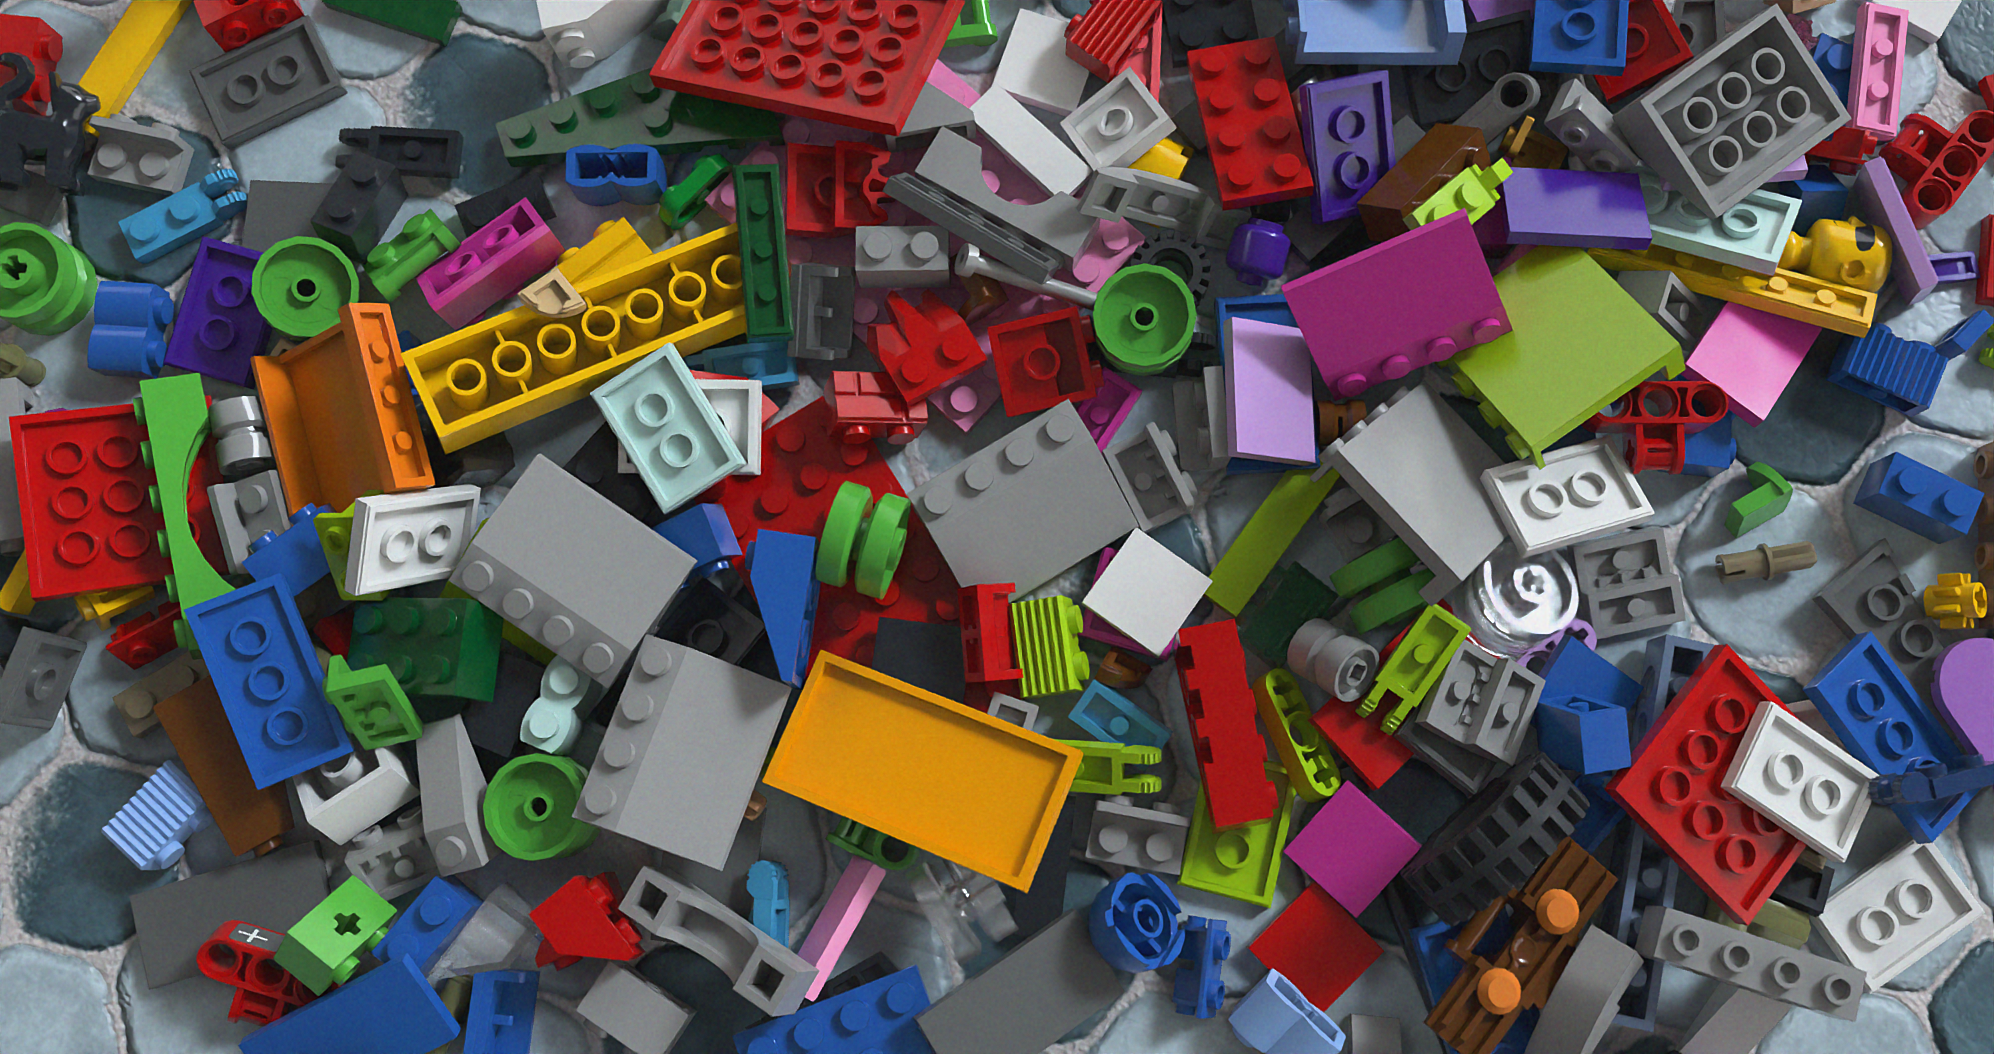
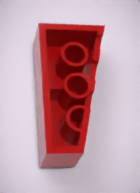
(1223, 726)

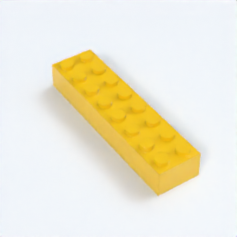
(536, 363)

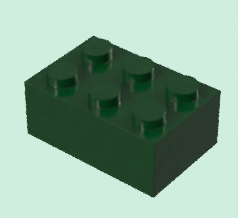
(430, 645)

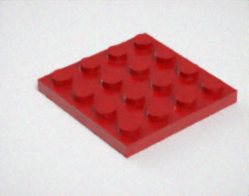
(91, 504)
(1678, 793)

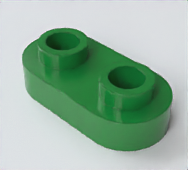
(684, 201)

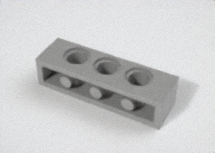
(1750, 962)

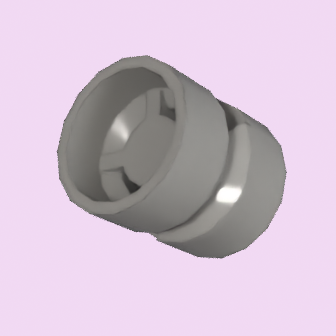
(244, 436)
(1333, 659)

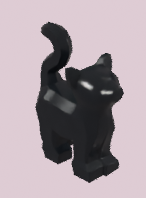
(47, 139)

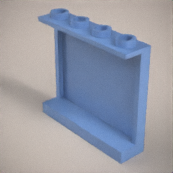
(1375, 31)

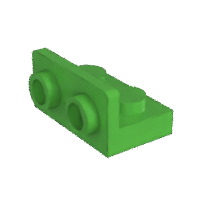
(371, 704)

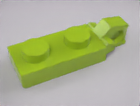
(1467, 190)

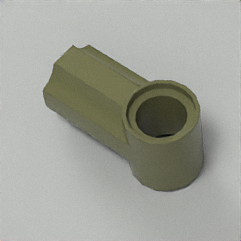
(1772, 922)

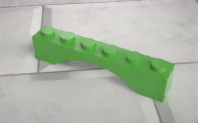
(177, 428)

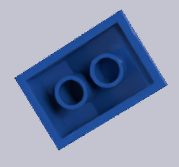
(787, 597)

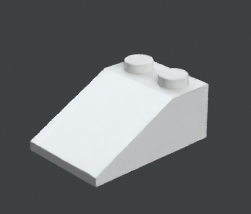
(594, 28)
(356, 790)

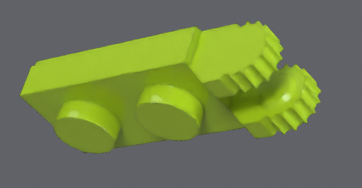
(1415, 663)
(1104, 768)

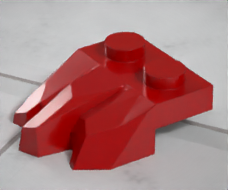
(833, 188)
(923, 346)

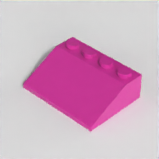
(1398, 306)

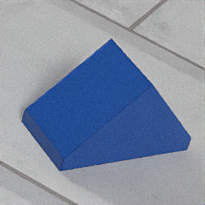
(1821, 197)

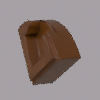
(1122, 670)

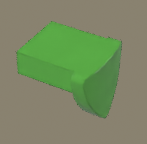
(1766, 501)

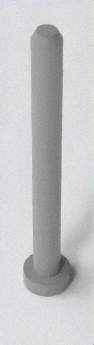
(970, 261)

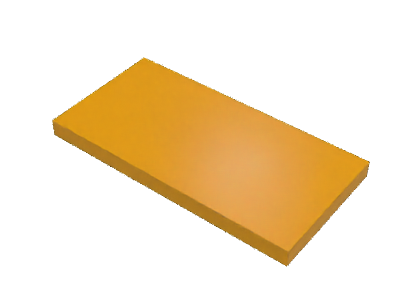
(924, 769)

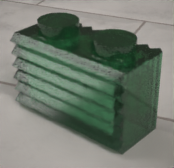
(1291, 601)

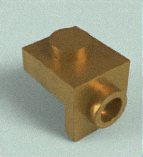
(1531, 148)

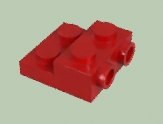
(1045, 361)

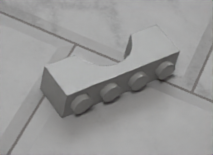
(1052, 226)
(753, 960)

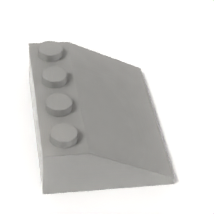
(1734, 114)
(1025, 505)
(573, 571)
(682, 752)

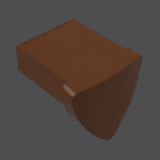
(985, 296)

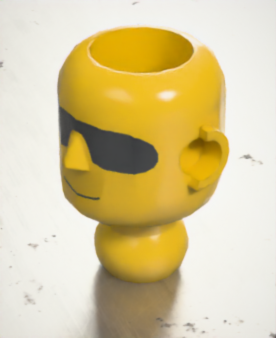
(1841, 253)

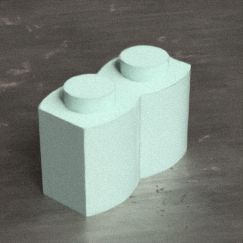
(558, 716)

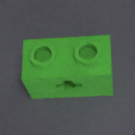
(335, 935)

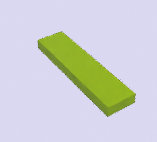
(1266, 538)

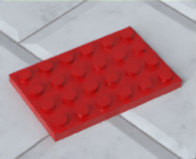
(810, 58)

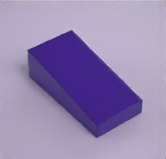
(1955, 267)

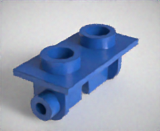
(1202, 985)

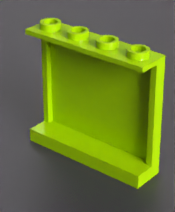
(1569, 352)

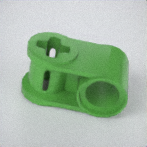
(869, 844)

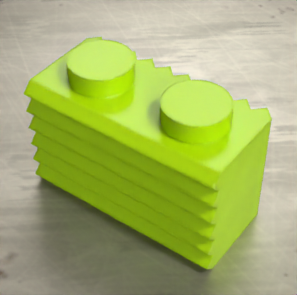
(1048, 647)

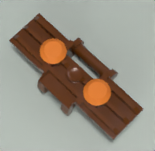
(1523, 974)

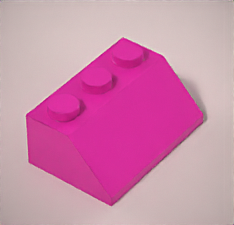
(490, 265)

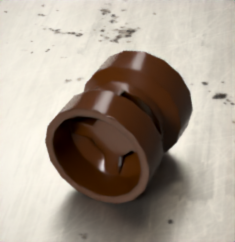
(1337, 419)

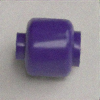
(1258, 251)

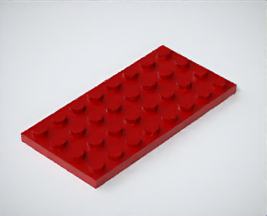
(794, 496)

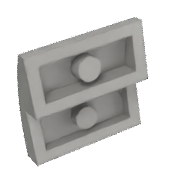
(1626, 582)
(1482, 703)

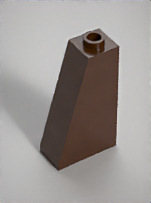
(217, 766)

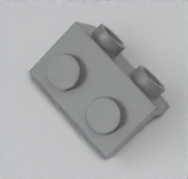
(1151, 478)

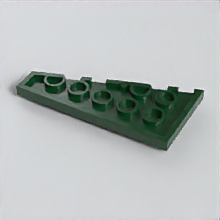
(633, 113)

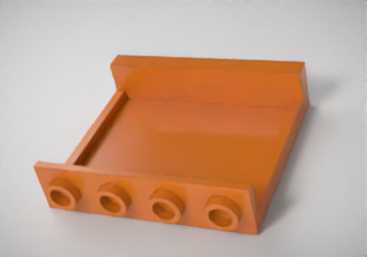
(343, 413)

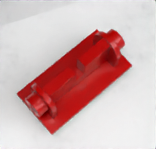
(1844, 150)
(146, 637)

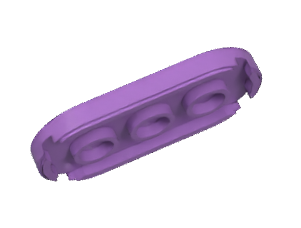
(1966, 693)

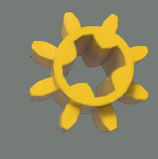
(1955, 601)

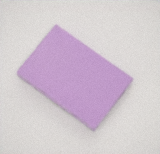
(1887, 210)
(1268, 392)

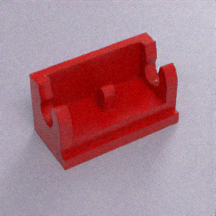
(987, 632)

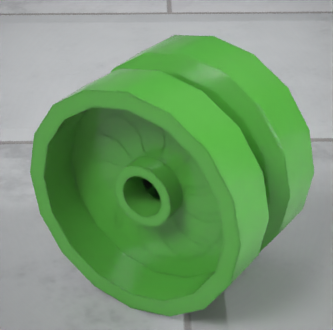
(298, 262)
(43, 280)
(1144, 292)
(863, 540)
(1390, 582)
(518, 812)

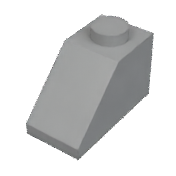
(927, 117)
(1668, 303)

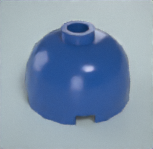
(1136, 923)

